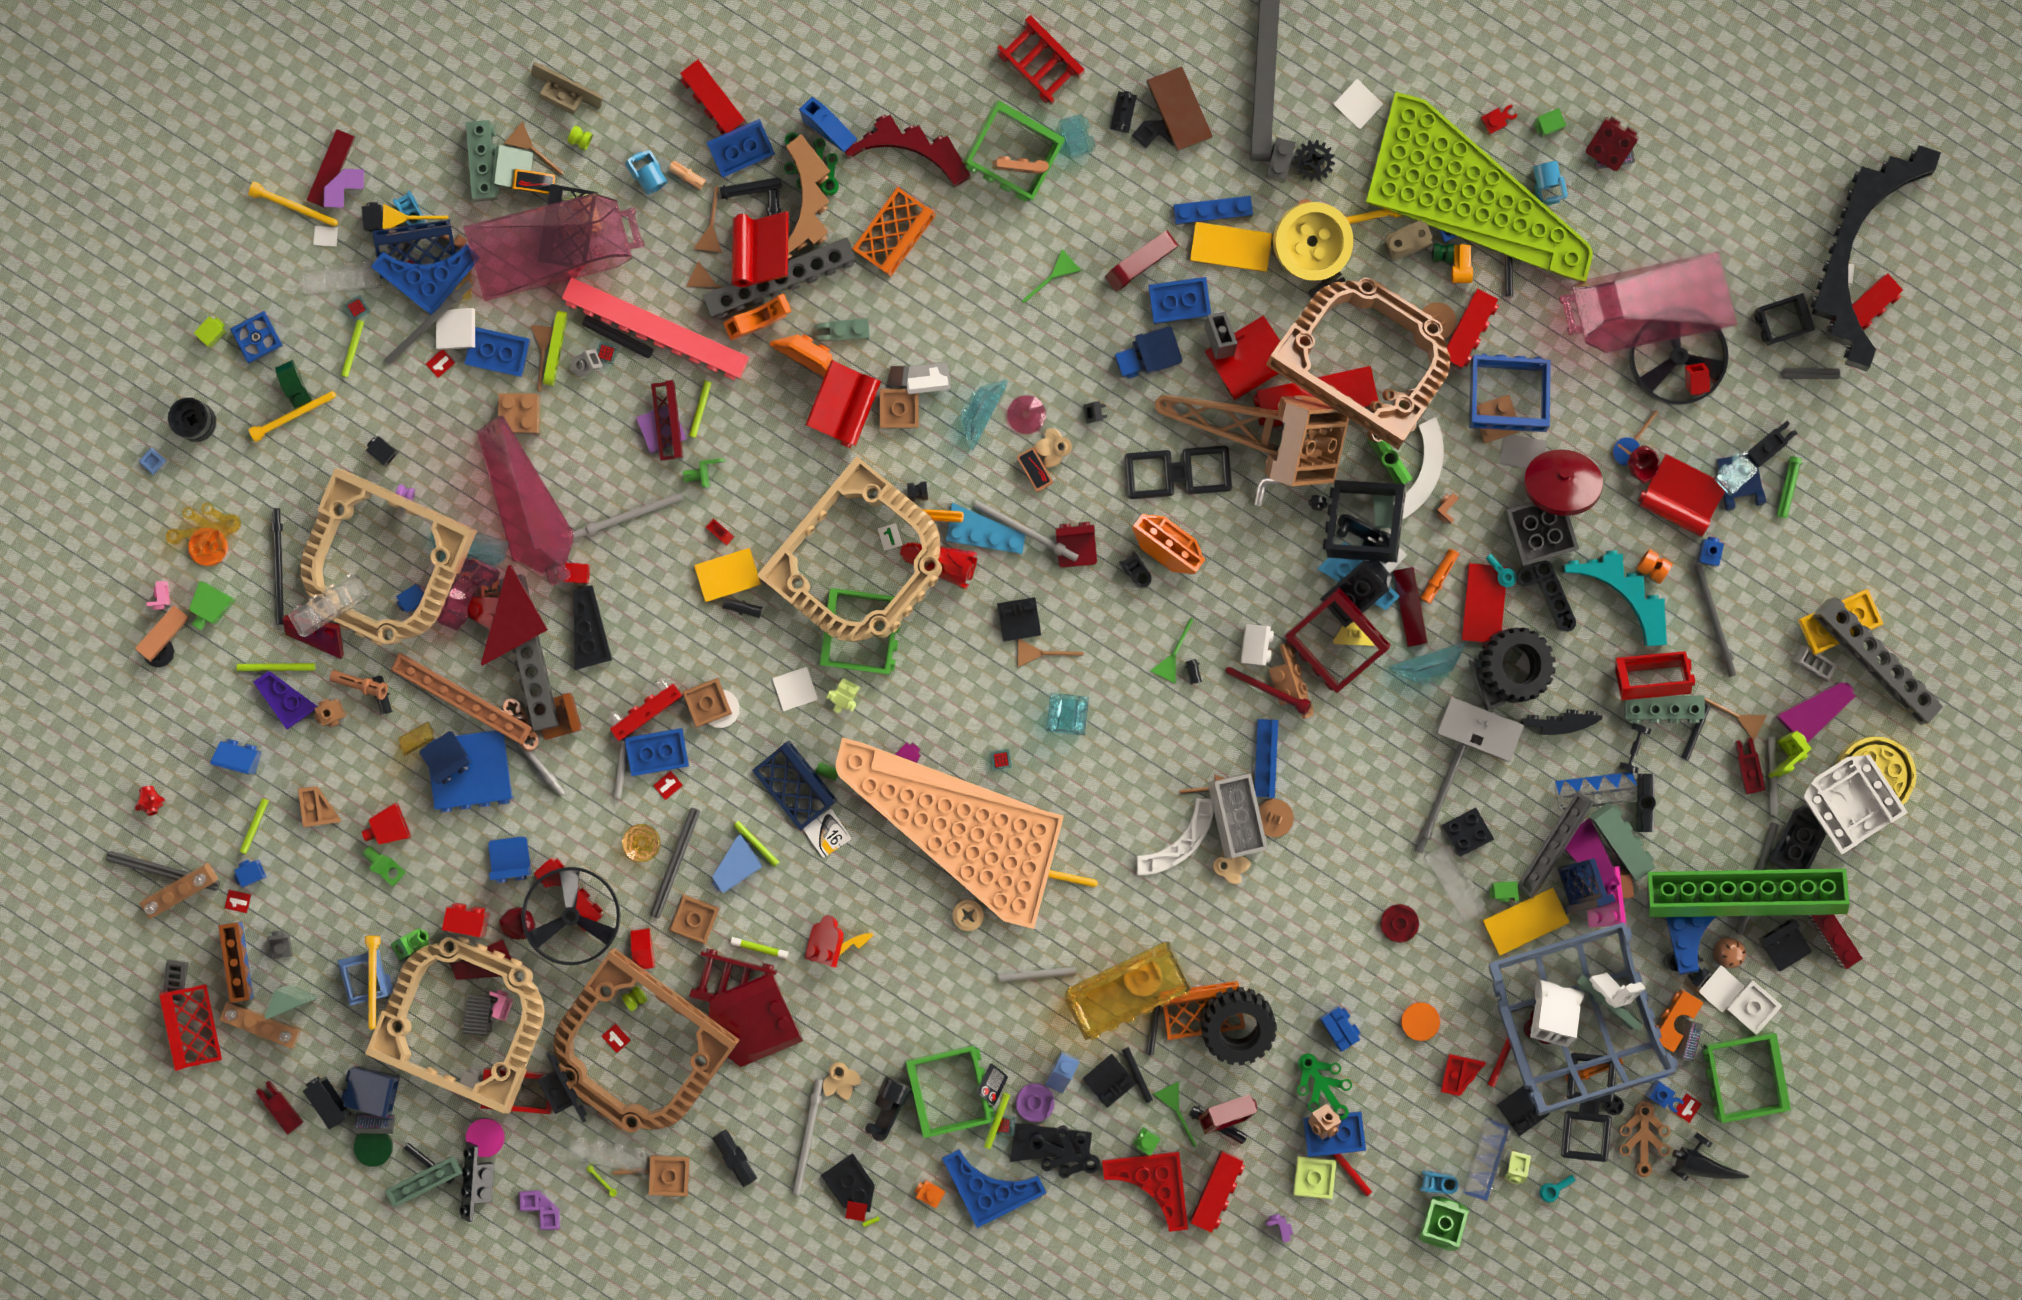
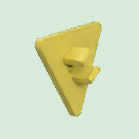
(1352, 636)

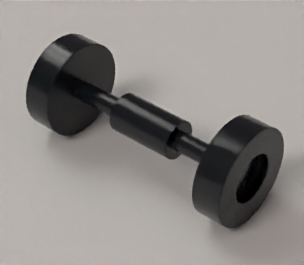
(1635, 748)
(1703, 1140)

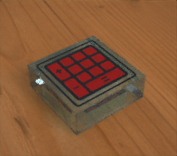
(357, 308)
(607, 352)
(1001, 759)
(1007, 1126)

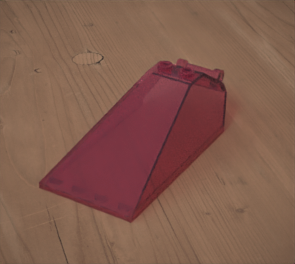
(550, 244)
(1651, 304)
(527, 510)

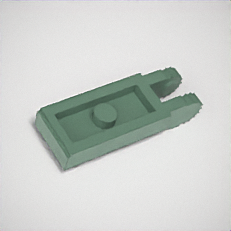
(844, 330)

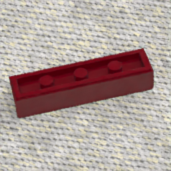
(1410, 607)

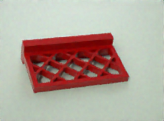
(173, 1032)

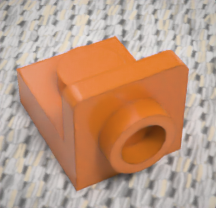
(929, 1193)

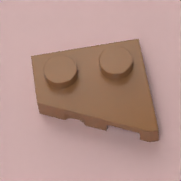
(316, 808)

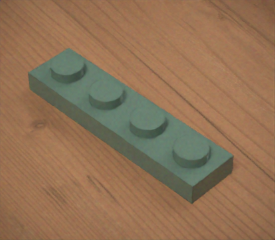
(1630, 1020)
(423, 1181)

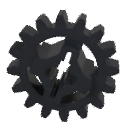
(1316, 170)

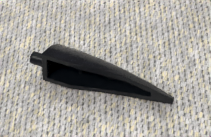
(1696, 1164)

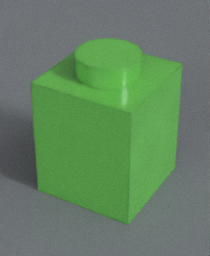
(1549, 123)

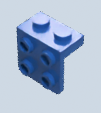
(509, 859)

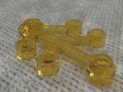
(206, 529)

